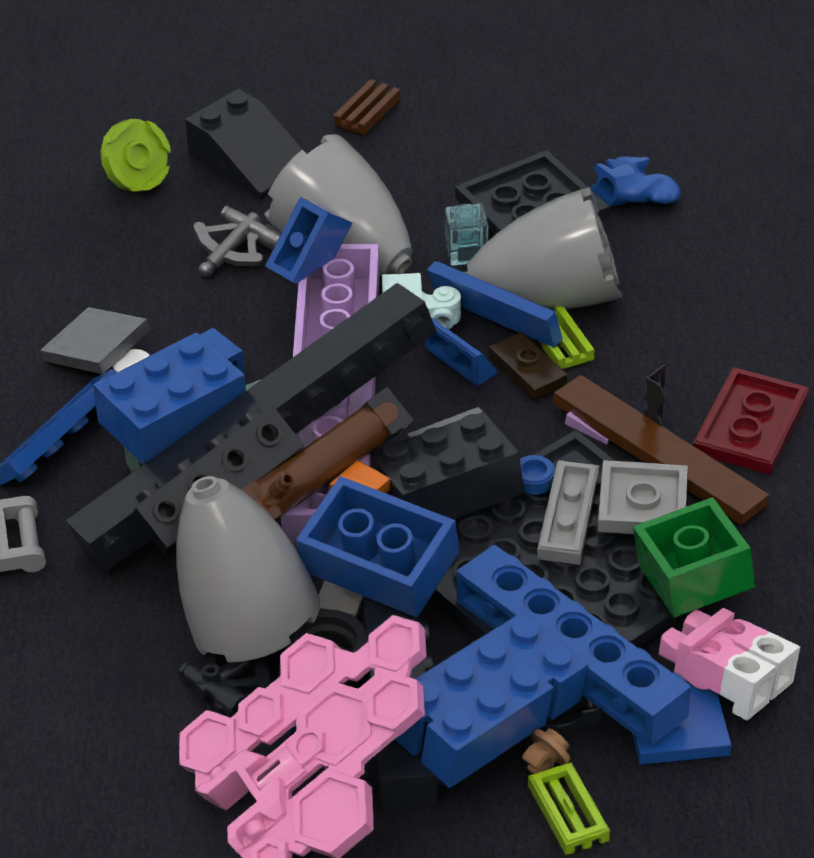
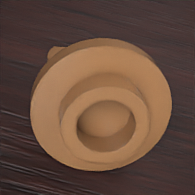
(546, 750)

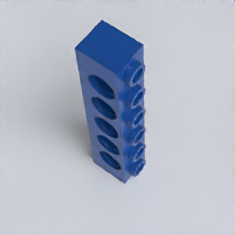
(619, 675)

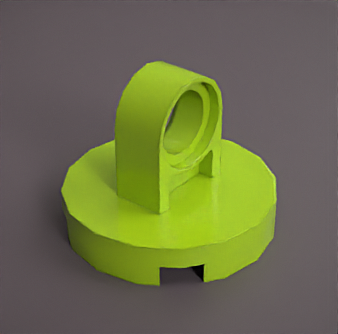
(135, 155)

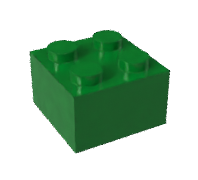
(694, 557)

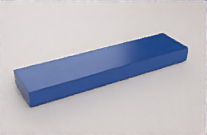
(499, 304)

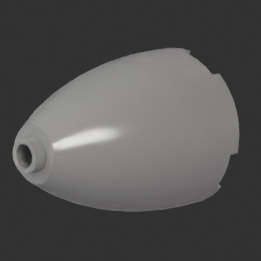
(347, 185)
(552, 255)
(239, 574)

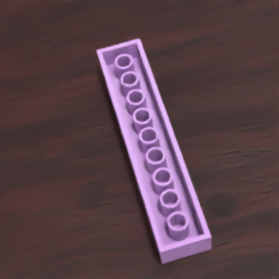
(322, 304)

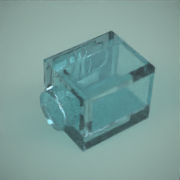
(465, 231)

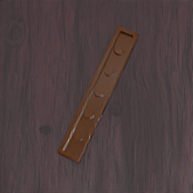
(658, 445)

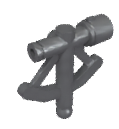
(244, 229)

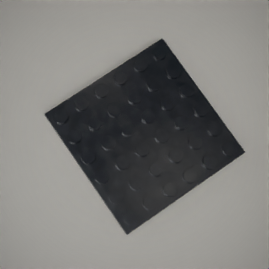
(605, 581)

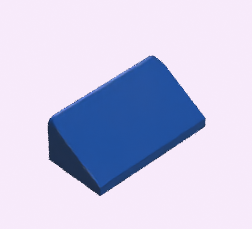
(459, 355)

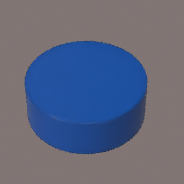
(537, 474)

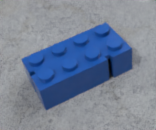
(493, 697)

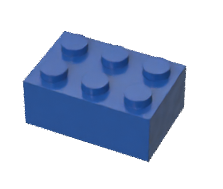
(166, 395)
(378, 546)

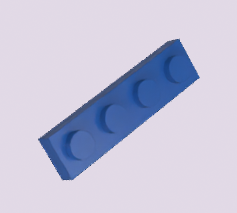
(47, 438)

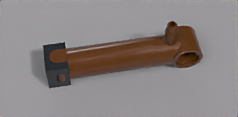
(330, 454)

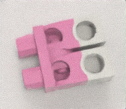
(731, 659)

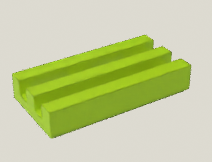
(573, 342)
(581, 835)

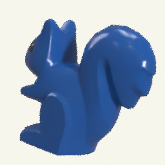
(627, 182)

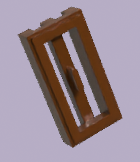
(361, 105)

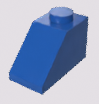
(307, 241)

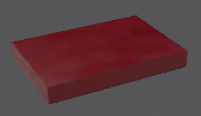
(751, 420)

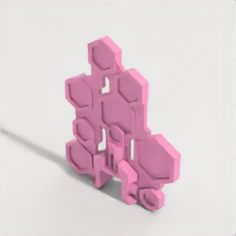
(335, 730)

